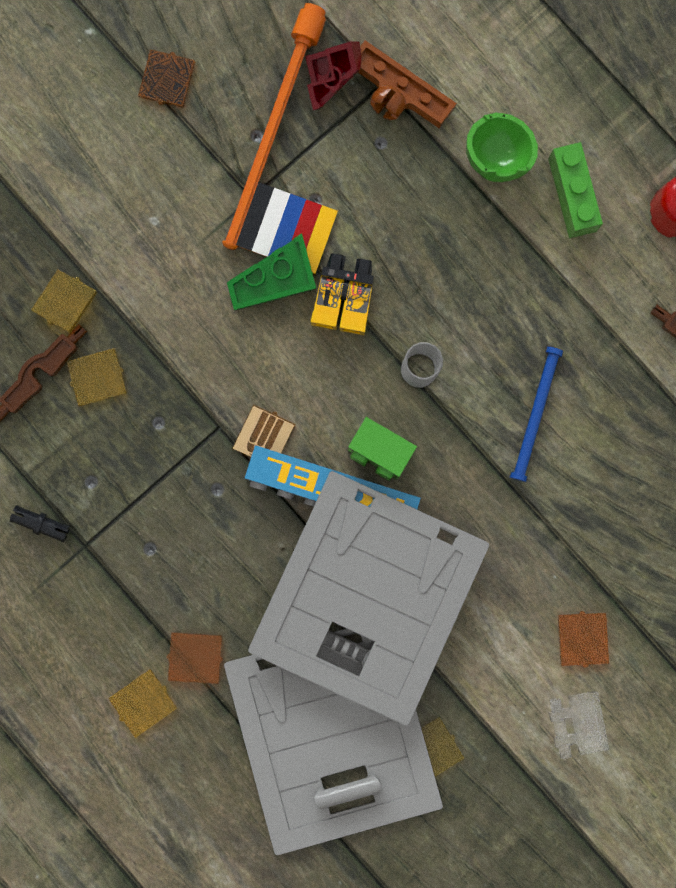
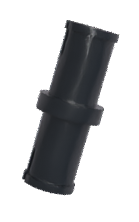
(39, 523)

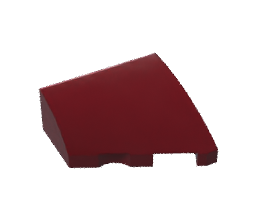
(331, 71)

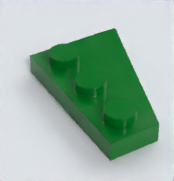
(273, 278)

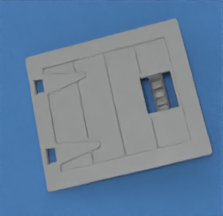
(379, 577)
(308, 732)

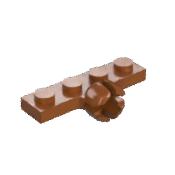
(401, 89)

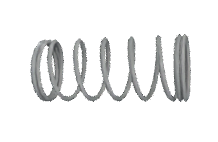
(428, 350)

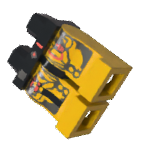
(347, 287)

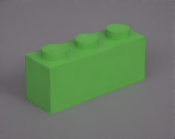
(575, 190)

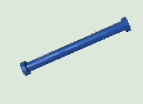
(536, 414)

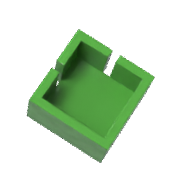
(381, 449)

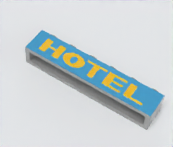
(306, 479)

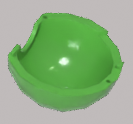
(501, 147)

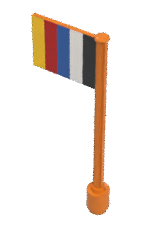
(265, 214)

